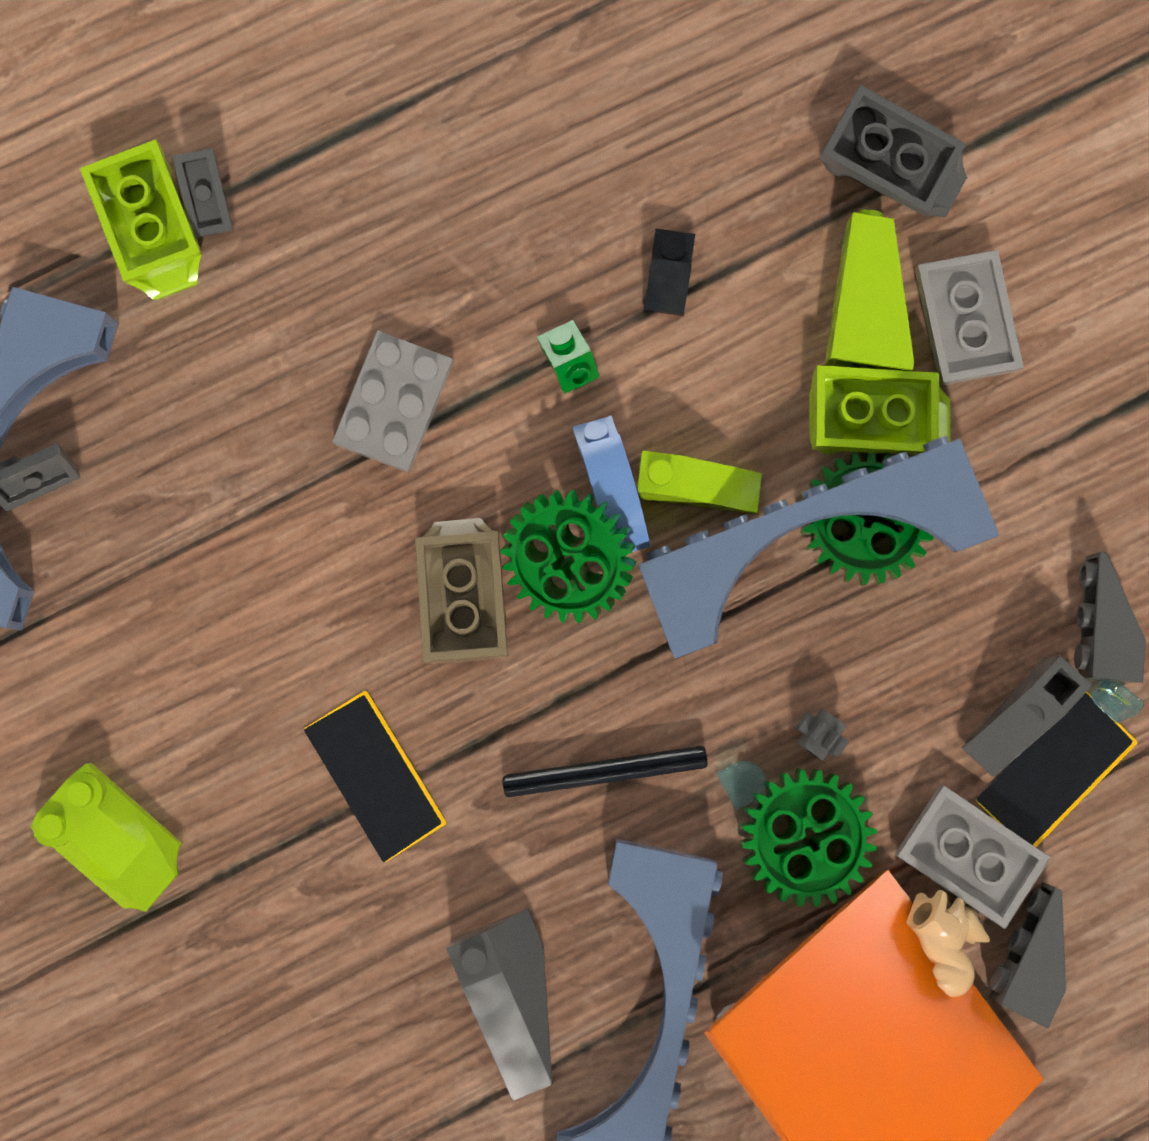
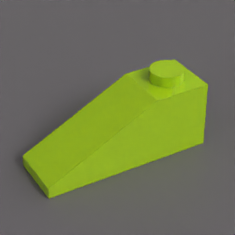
(697, 483)

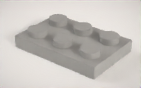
(968, 317)
(393, 401)
(972, 856)

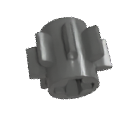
(821, 734)

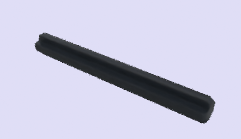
(604, 771)

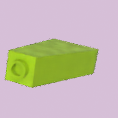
(870, 303)

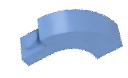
(612, 477)

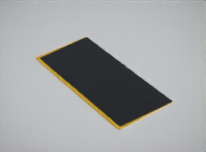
(1057, 771)
(375, 776)

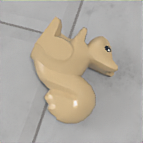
(942, 936)

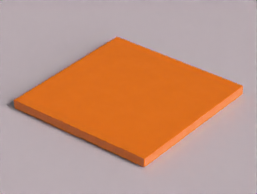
(864, 1041)

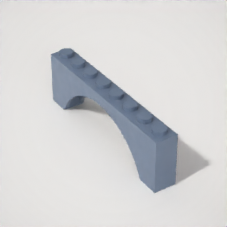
(38, 345)
(927, 491)
(673, 901)

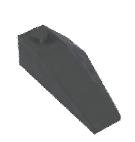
(507, 991)

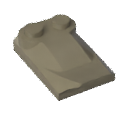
(460, 592)

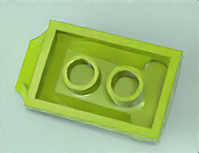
(144, 220)
(876, 410)
(109, 838)

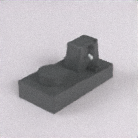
(203, 192)
(35, 475)

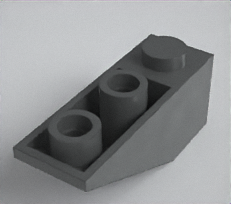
(1110, 635)
(1027, 714)
(1035, 969)

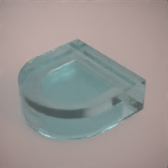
(1116, 700)
(741, 781)

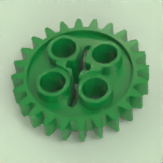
(601, 544)
(857, 554)
(819, 873)

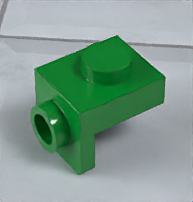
(569, 356)

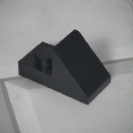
(669, 272)

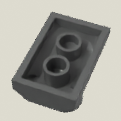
(896, 154)

